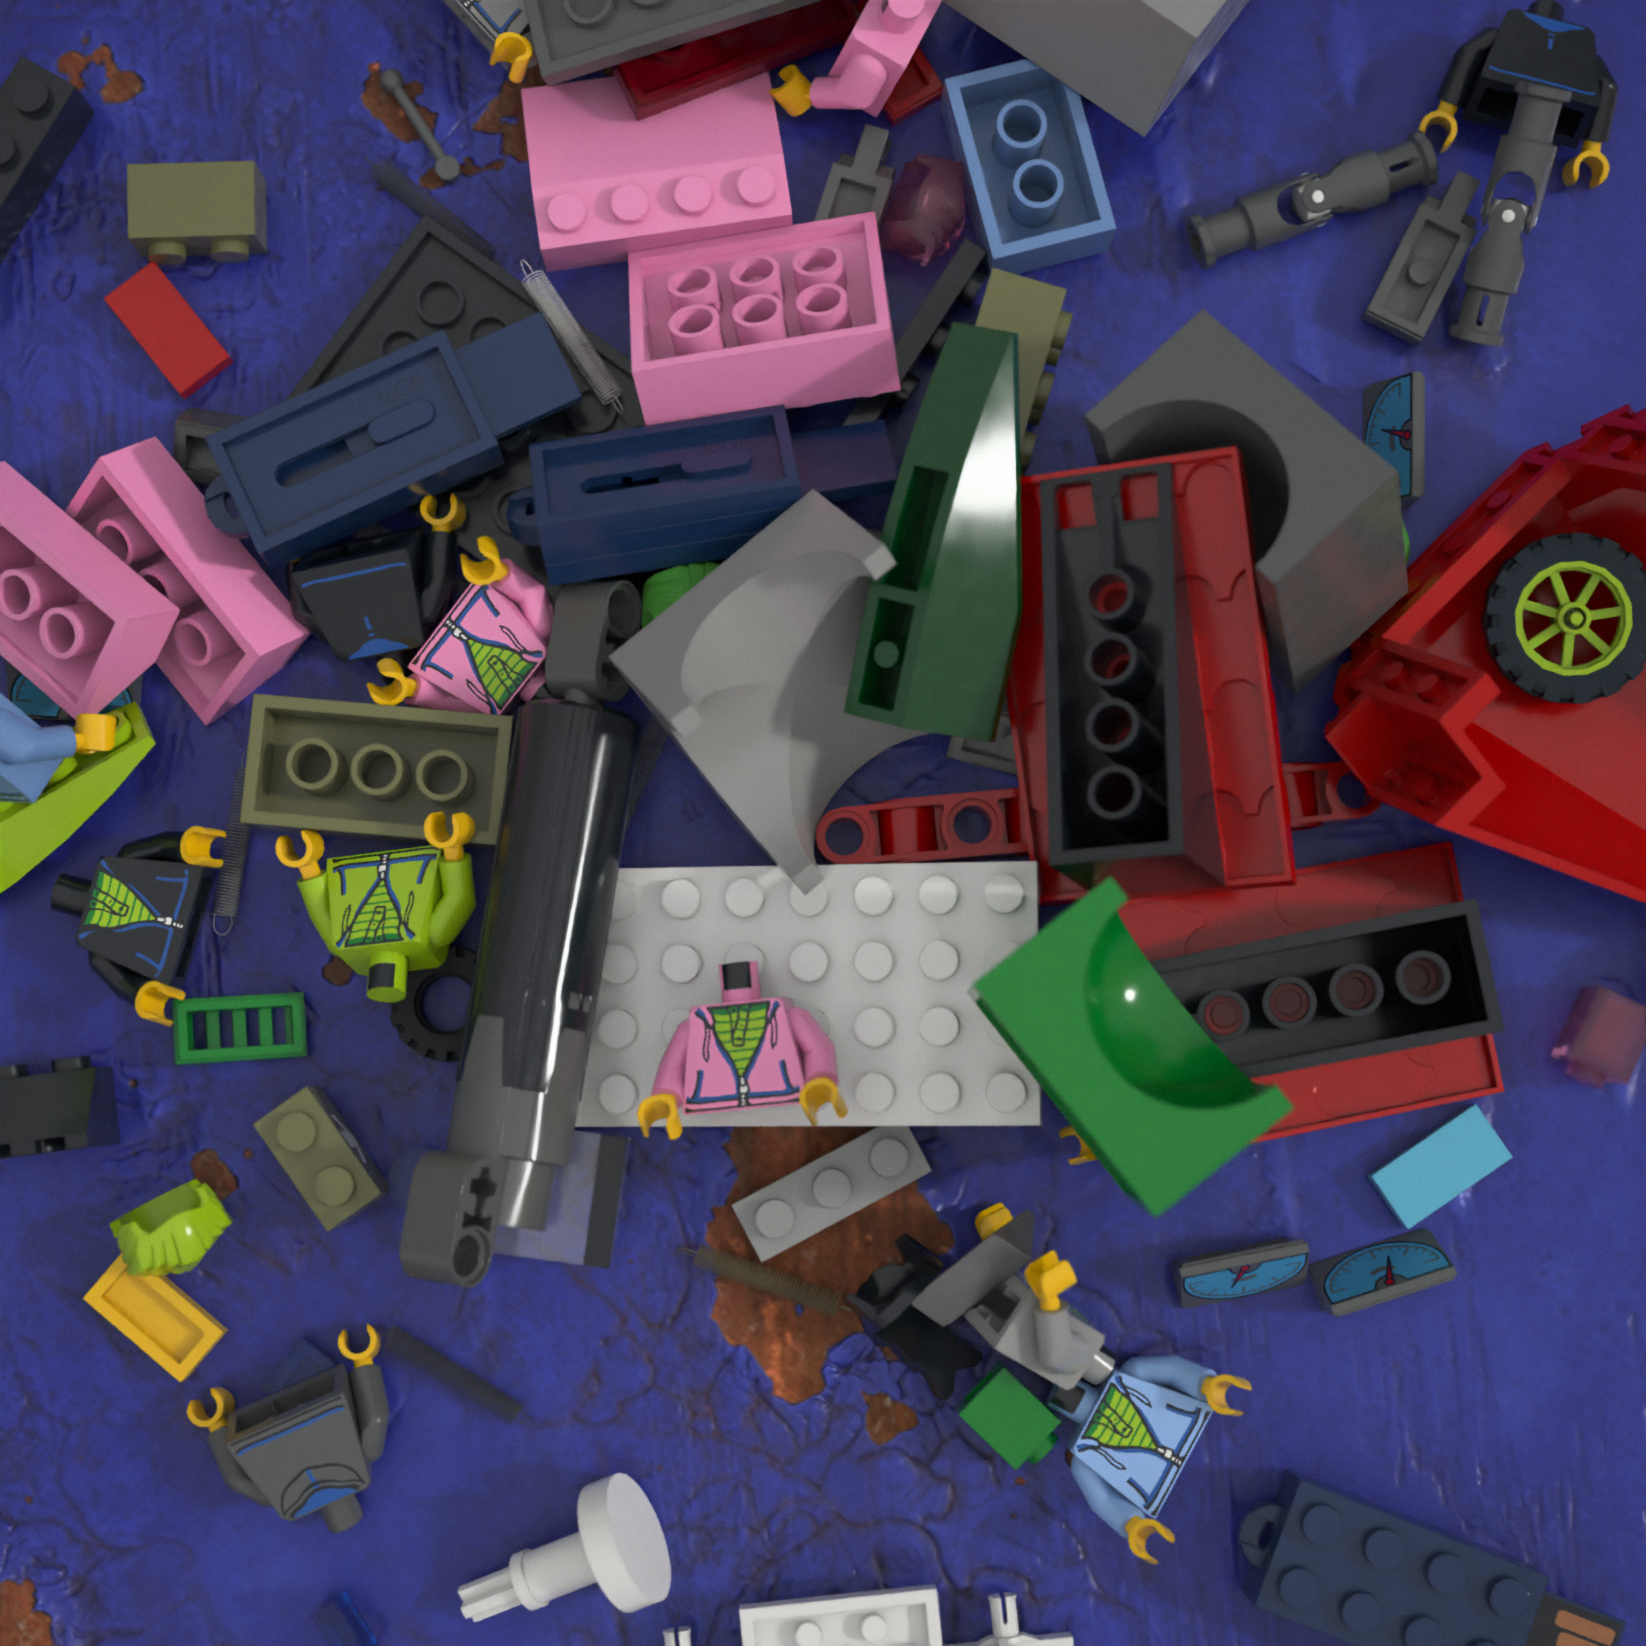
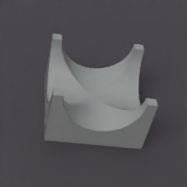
(759, 674)

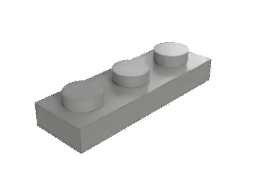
(830, 1188)

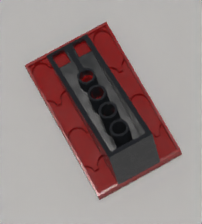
(1146, 683)
(1343, 990)

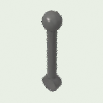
(446, 166)

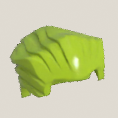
(171, 1230)

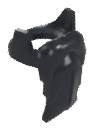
(892, 1321)

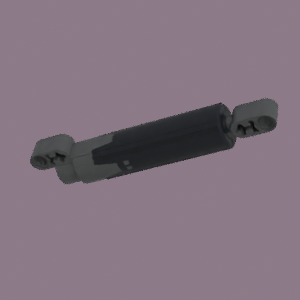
(536, 950)

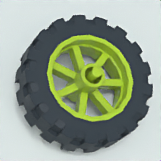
(1508, 597)

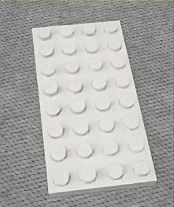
(867, 952)

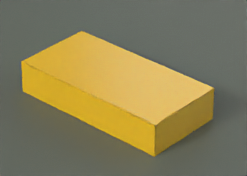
(156, 1318)

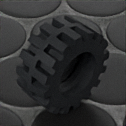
(409, 1016)

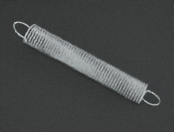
(550, 314)

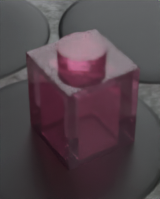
(1602, 1037)

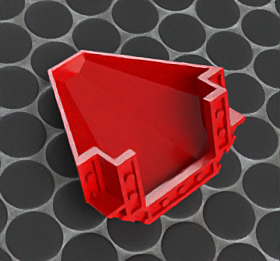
(1458, 743)

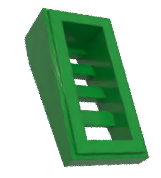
(183, 1029)

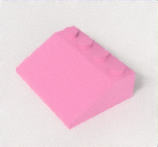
(653, 182)
(761, 320)

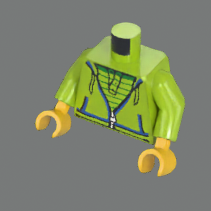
(391, 906)

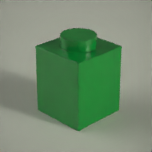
(1009, 1417)

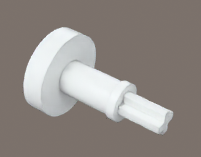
(615, 1546)

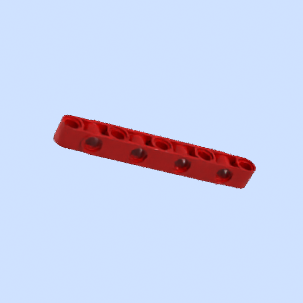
(924, 830)

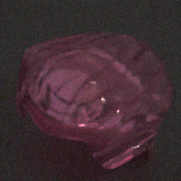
(925, 209)

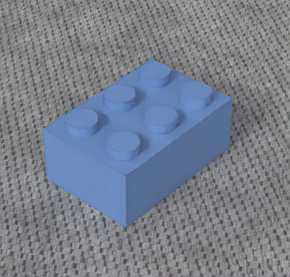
(1027, 167)

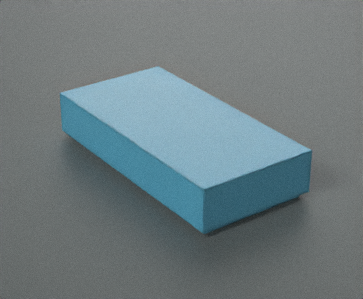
(1439, 1166)

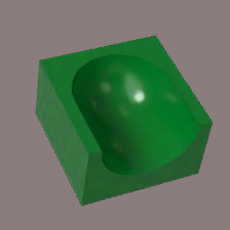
(1123, 1054)

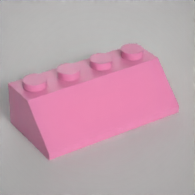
(70, 606)
(232, 616)

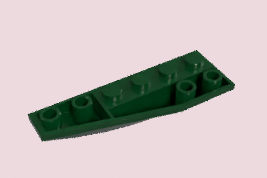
(951, 609)

